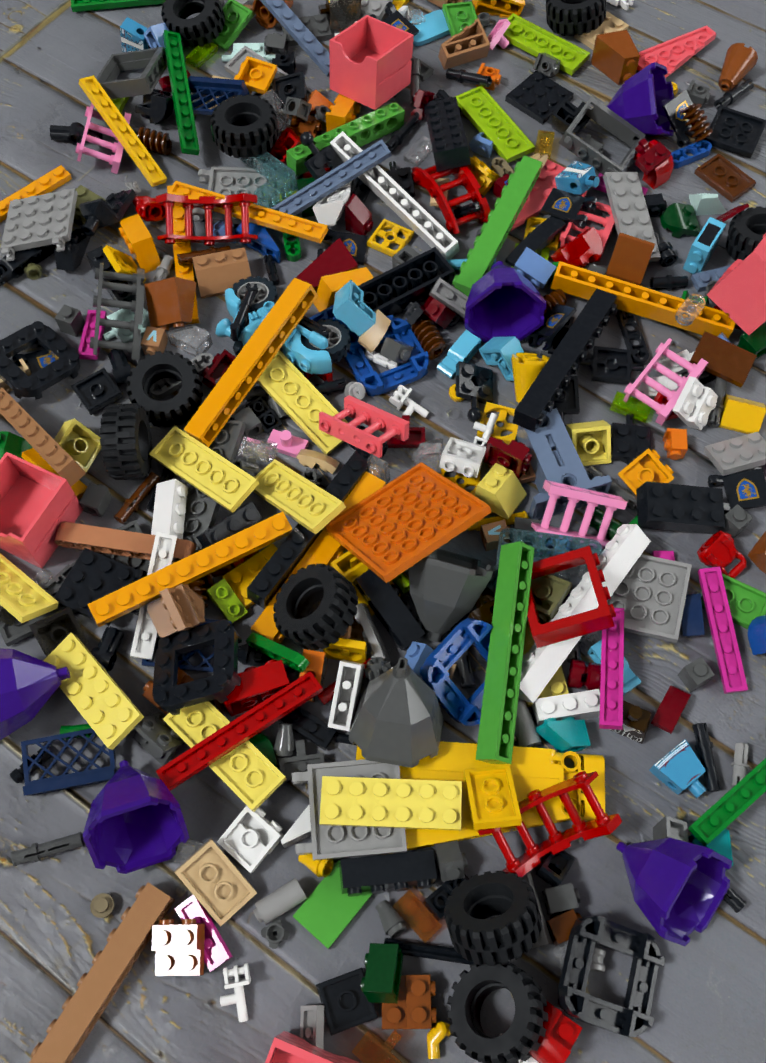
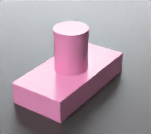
(496, 35)
(287, 443)

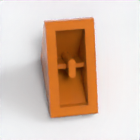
(317, 99)

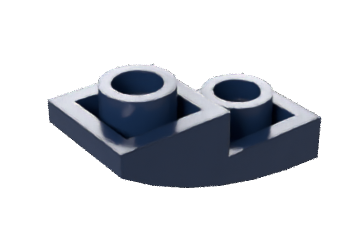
(692, 616)

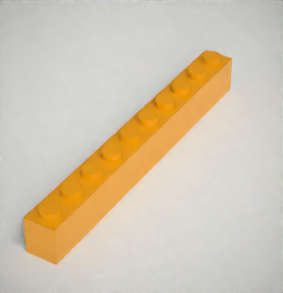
(639, 299)
(251, 362)
(322, 551)
(189, 569)

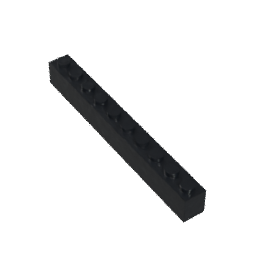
(565, 361)
(300, 539)

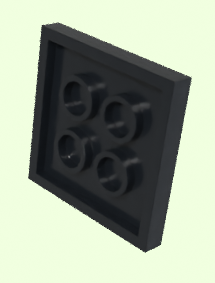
(538, 96)
(736, 131)
(92, 579)

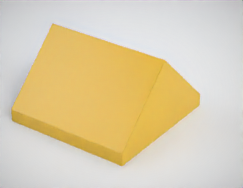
(742, 414)

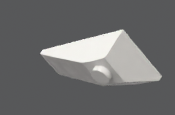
(332, 206)

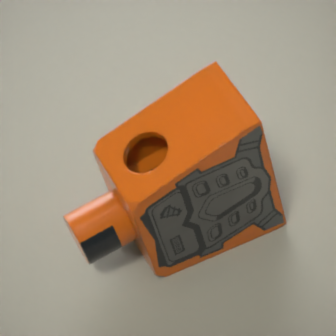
(318, 666)

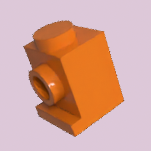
(489, 71)
(675, 443)

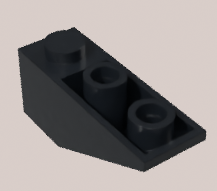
(74, 251)

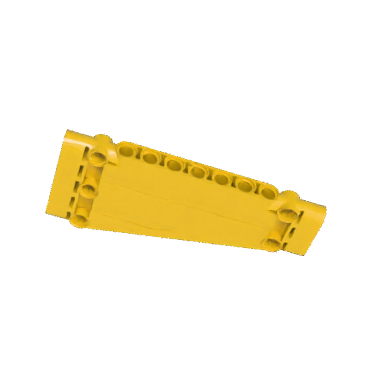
(530, 771)

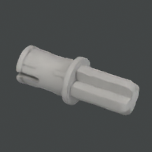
(164, 269)
(740, 763)

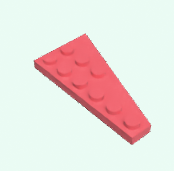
(677, 50)
(539, 193)

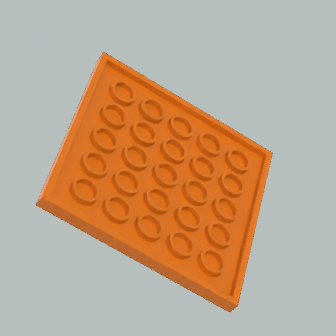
(406, 521)

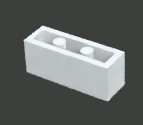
(170, 508)
(346, 695)
(579, 705)

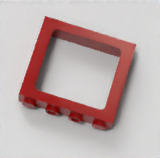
(580, 623)

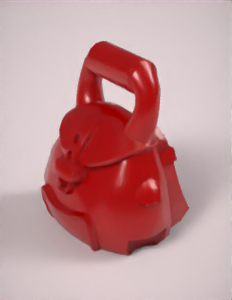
(149, 209)
(720, 552)

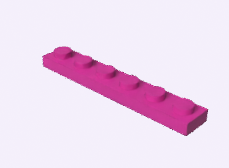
(722, 630)
(612, 674)

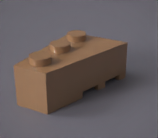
(465, 47)

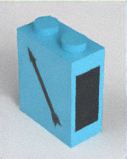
(704, 246)

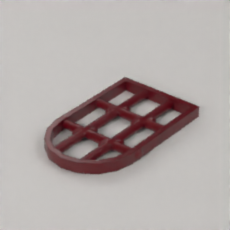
(732, 212)

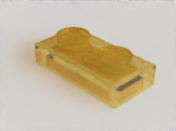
(544, 143)

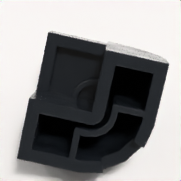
(156, 106)
(564, 116)

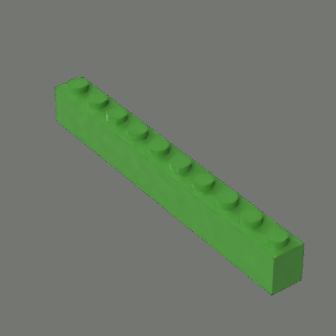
(499, 224)
(505, 654)

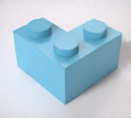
(352, 310)
(499, 352)

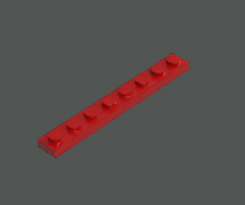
(239, 731)

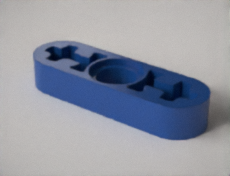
(681, 159)

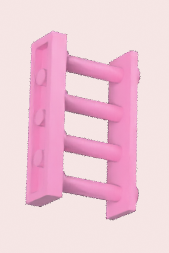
(117, 148)
(664, 411)
(574, 495)

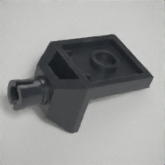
(102, 213)

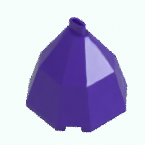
(642, 100)
(503, 305)
(25, 688)
(133, 822)
(676, 884)

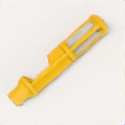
(477, 526)

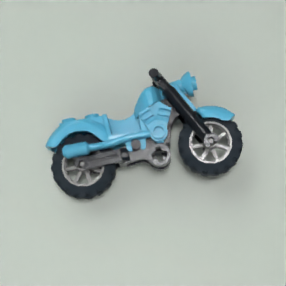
(308, 345)

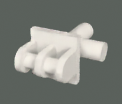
(404, 399)
(487, 429)
(239, 996)

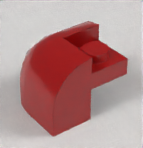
(286, 141)
(661, 173)
(581, 250)
(558, 1039)

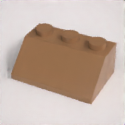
(220, 271)

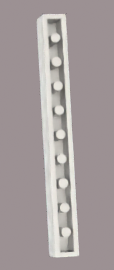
(399, 201)
(615, 561)

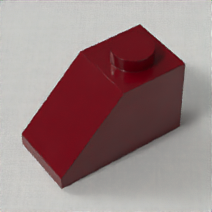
(357, 216)
(438, 312)

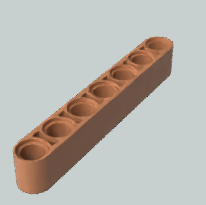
(115, 541)

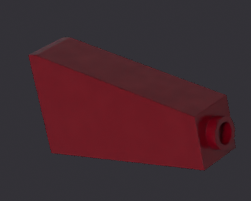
(331, 261)

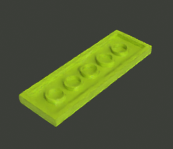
(538, 40)
(495, 123)

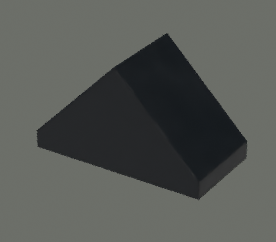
(555, 868)

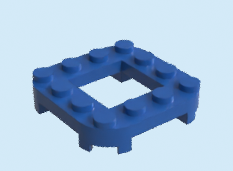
(389, 380)
(436, 667)

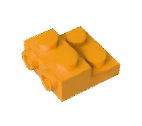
(256, 74)
(645, 468)

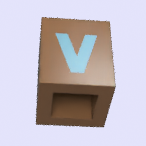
(154, 340)
(490, 534)

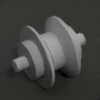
(132, 185)
(355, 390)

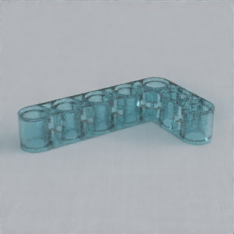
(281, 179)
(539, 541)

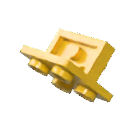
(483, 174)

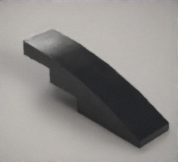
(538, 238)

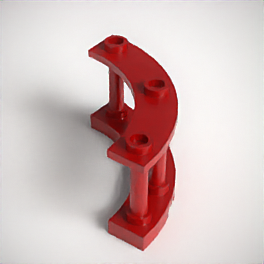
(426, 179)
(208, 203)
(558, 841)

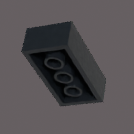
(680, 507)

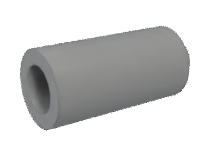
(525, 728)
(279, 901)

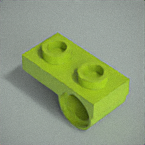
(227, 601)

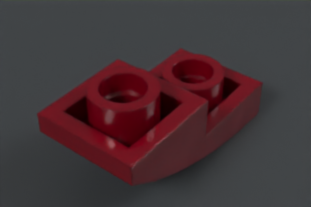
(670, 709)

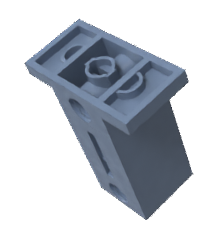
(556, 461)

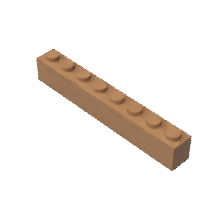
(40, 439)
(104, 978)

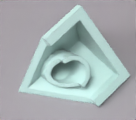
(706, 204)

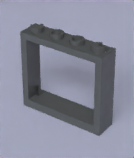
(153, 61)
(612, 123)

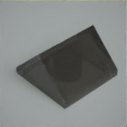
(344, 13)
(55, 628)

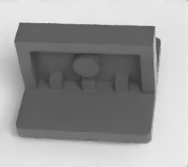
(157, 737)

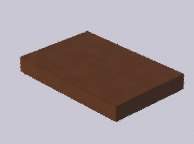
(725, 177)
(724, 359)

